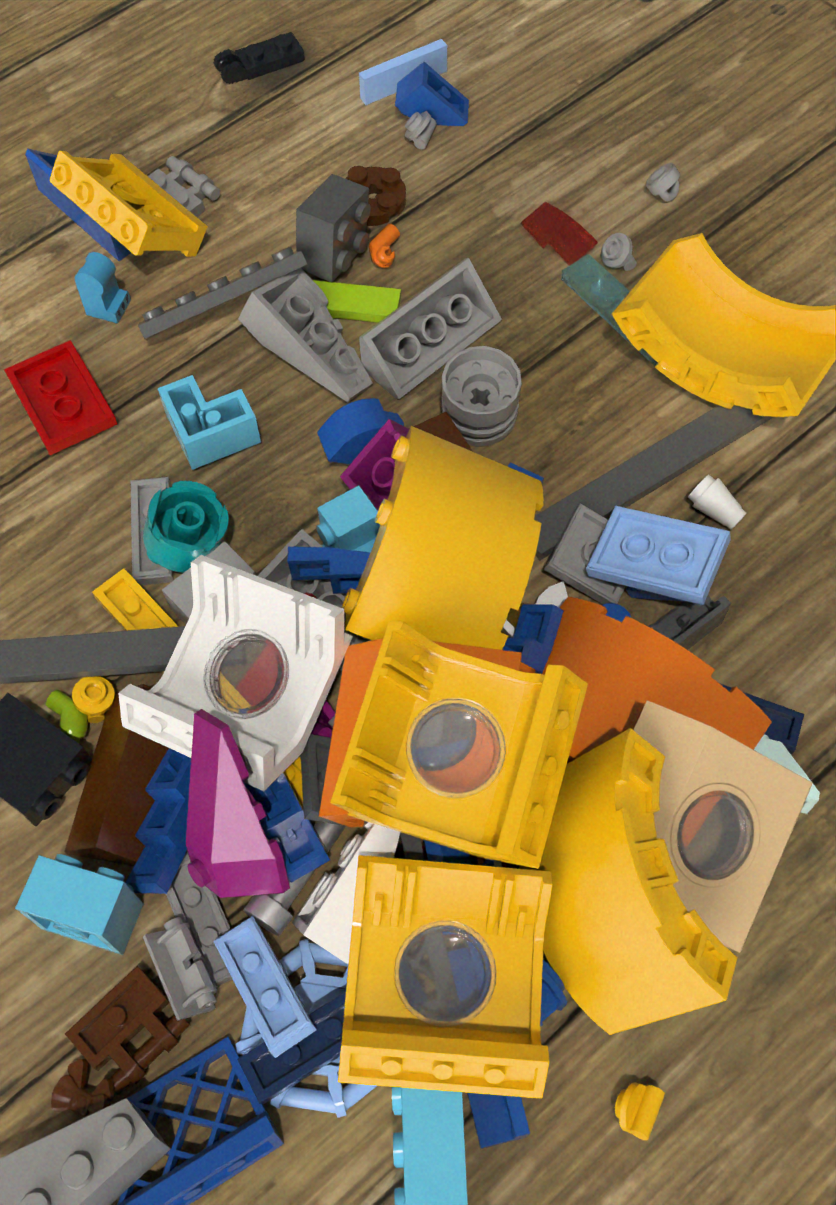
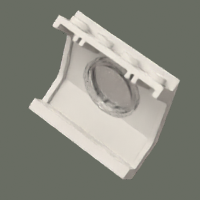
(251, 660)

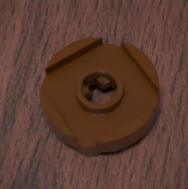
(388, 188)

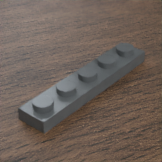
(221, 291)

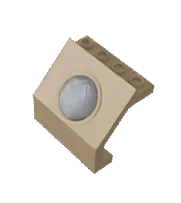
(721, 818)

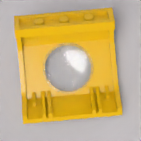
(460, 749)
(446, 978)

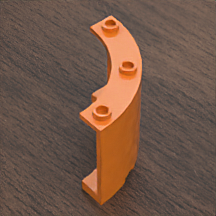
(636, 664)

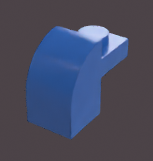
(352, 429)

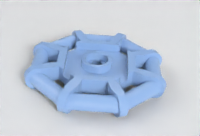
(314, 993)

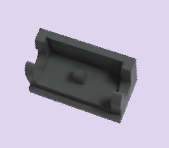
(692, 621)

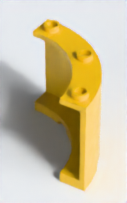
(717, 333)
(448, 546)
(613, 910)

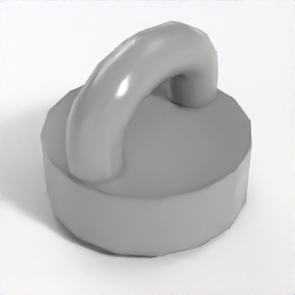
(663, 179)

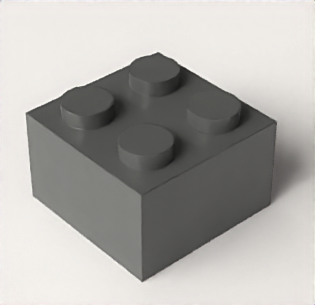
(332, 226)

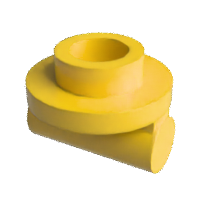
(93, 697)
(638, 1109)

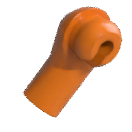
(380, 246)

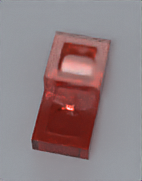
(559, 230)

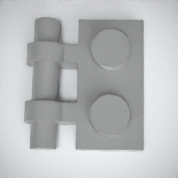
(182, 173)

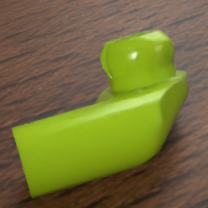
(72, 721)

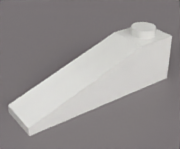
(329, 908)

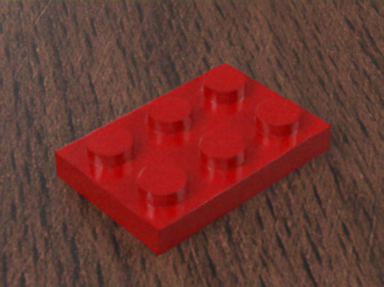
(60, 397)

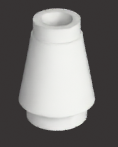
(717, 502)

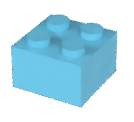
(80, 903)

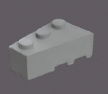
(83, 1161)

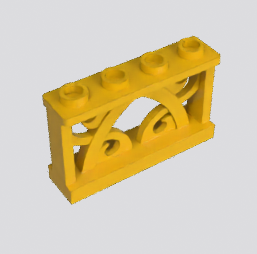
(128, 204)

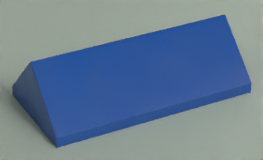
(41, 167)

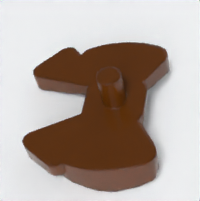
(71, 1094)

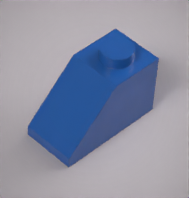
(430, 92)

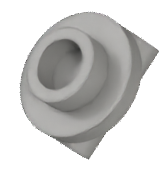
(420, 129)
(618, 252)

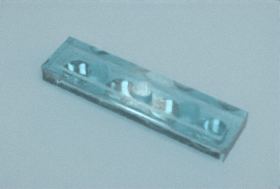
(598, 290)

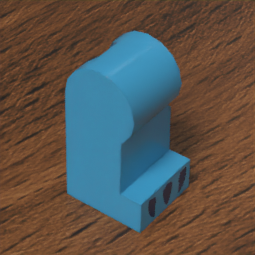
(100, 289)

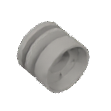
(481, 394)

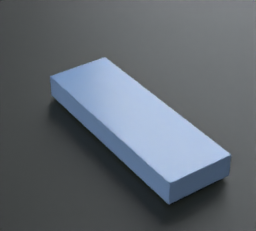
(383, 78)
(264, 987)

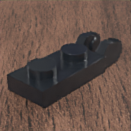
(259, 58)

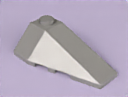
(296, 325)

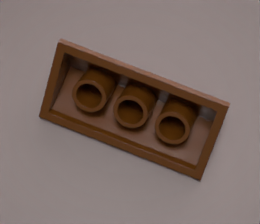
(115, 793)

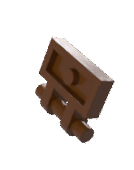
(120, 1017)

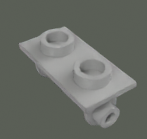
(182, 978)

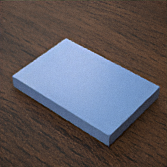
(659, 554)

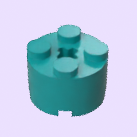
(183, 525)

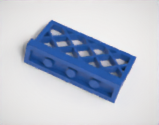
(221, 1157)

